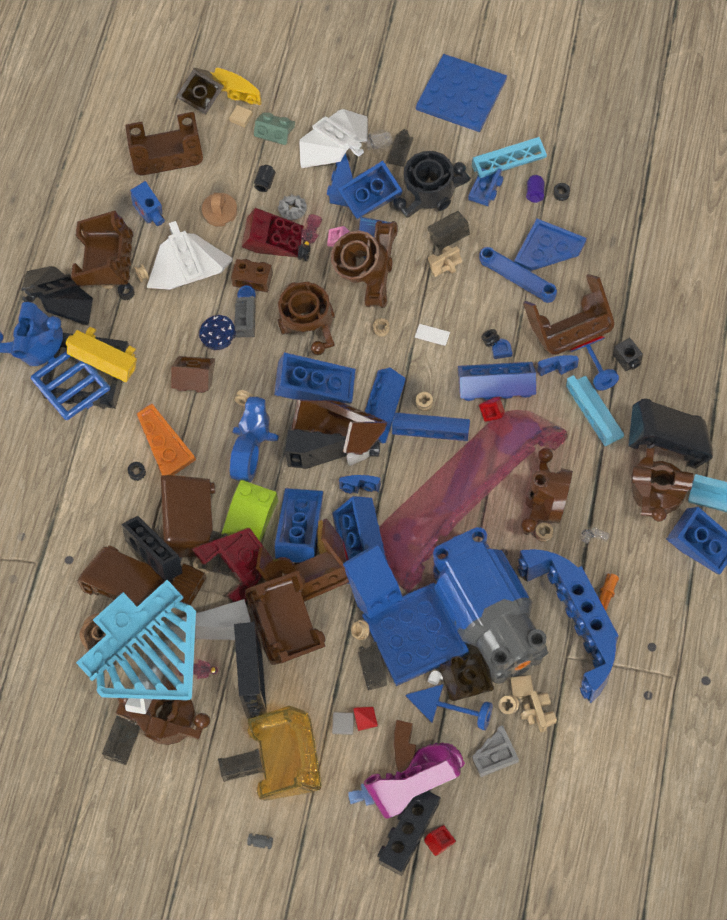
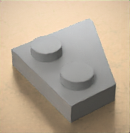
(495, 754)

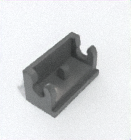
(245, 317)

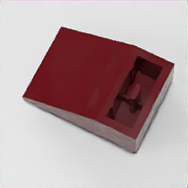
(271, 234)

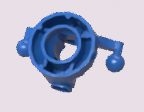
(35, 336)

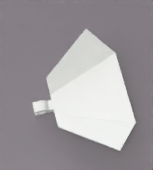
(333, 137)
(185, 260)

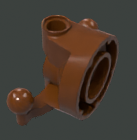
(304, 298)
(549, 493)
(658, 499)
(178, 723)

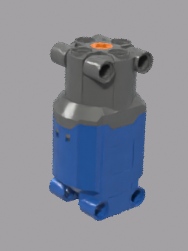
(488, 604)

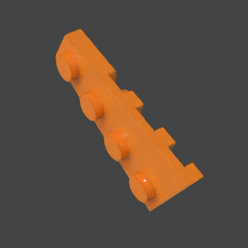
(165, 444)

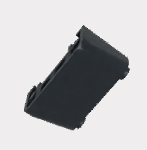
(671, 430)

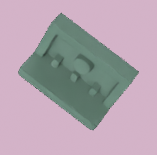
(273, 128)

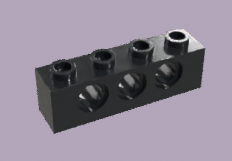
(152, 548)
(398, 861)

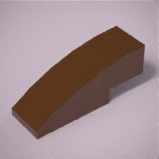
(403, 748)

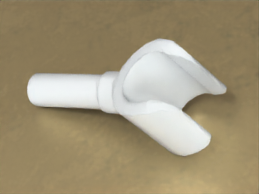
(434, 677)

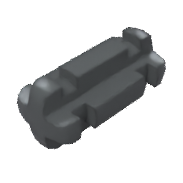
(260, 841)

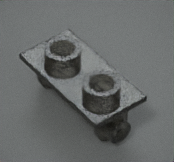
(400, 148)

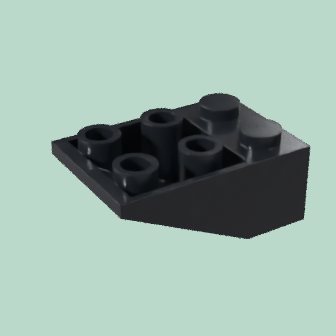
(312, 449)

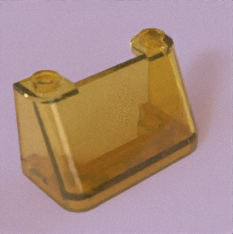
(286, 753)

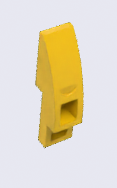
(237, 87)

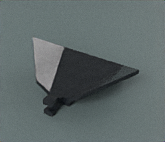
(58, 294)

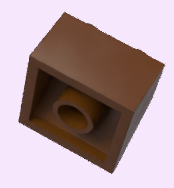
(192, 373)

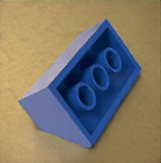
(497, 380)
(358, 525)

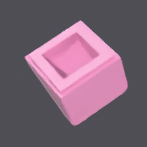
(334, 234)

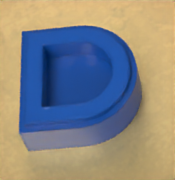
(501, 349)

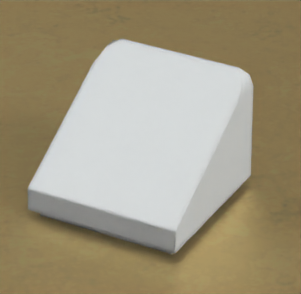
(354, 458)

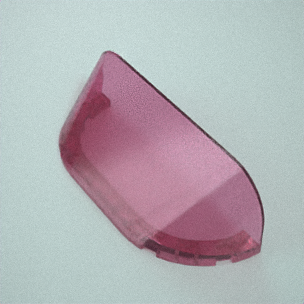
(458, 487)

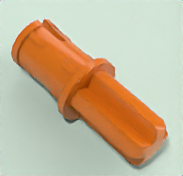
(607, 590)

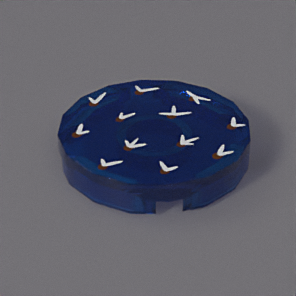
(217, 332)

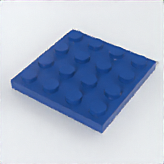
(461, 92)
(415, 635)

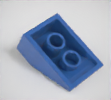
(370, 190)
(701, 539)
(372, 581)

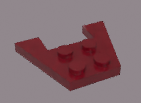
(240, 554)

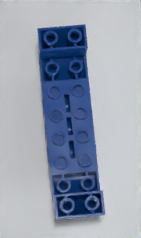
(581, 606)

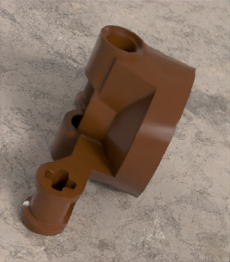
(377, 263)

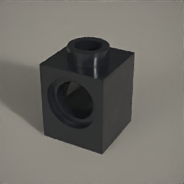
(624, 348)

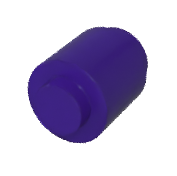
(535, 188)

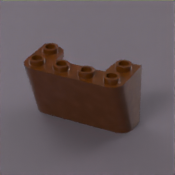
(165, 150)
(106, 251)

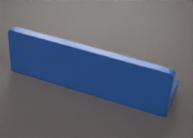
(385, 397)
(431, 426)

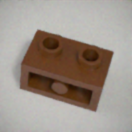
(252, 274)

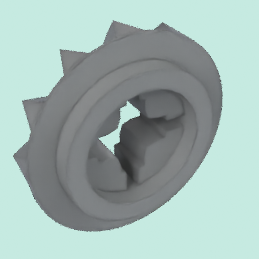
(294, 213)

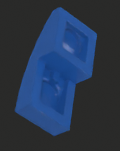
(562, 363)

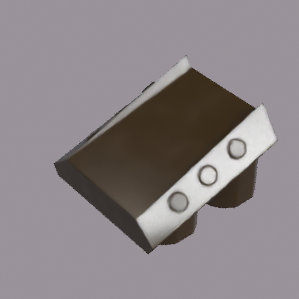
(466, 677)

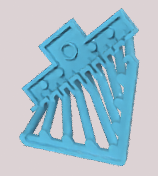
(124, 626)

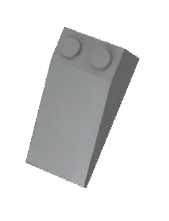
(216, 622)

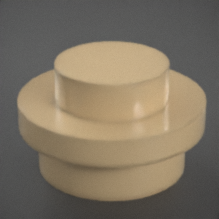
(360, 629)

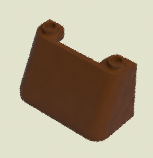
(186, 512)
(115, 573)
(283, 618)

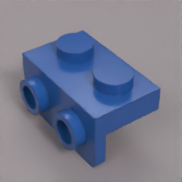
(485, 188)

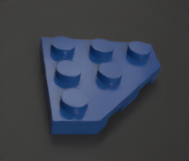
(548, 245)

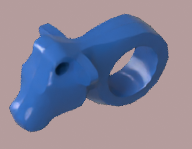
(253, 431)

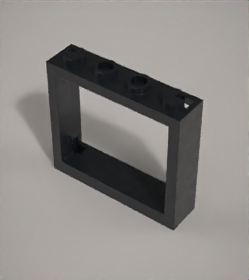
(104, 401)
(250, 669)

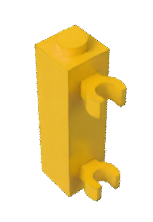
(101, 355)

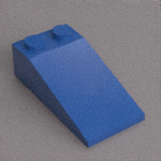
(313, 379)
(298, 524)

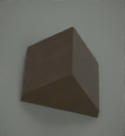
(200, 90)

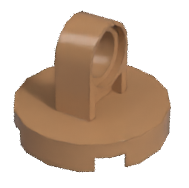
(219, 209)

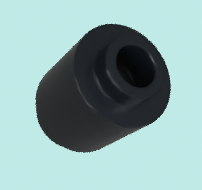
(264, 178)

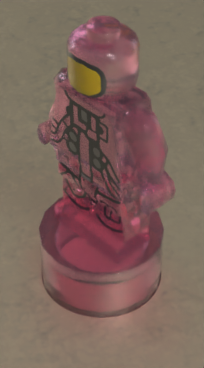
(309, 234)
(202, 669)

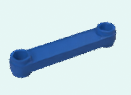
(518, 274)

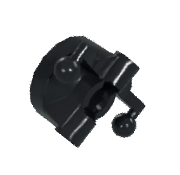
(434, 194)

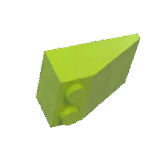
(250, 508)

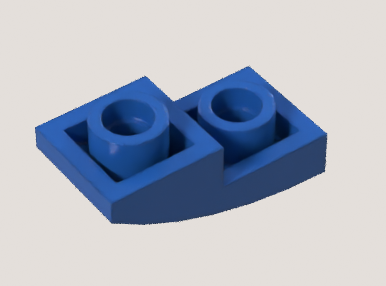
(352, 483)

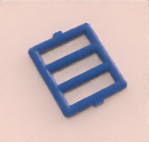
(57, 402)

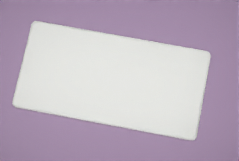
(432, 334)

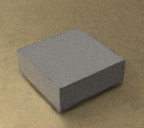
(343, 723)

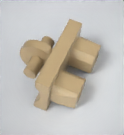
(446, 261)
(537, 702)

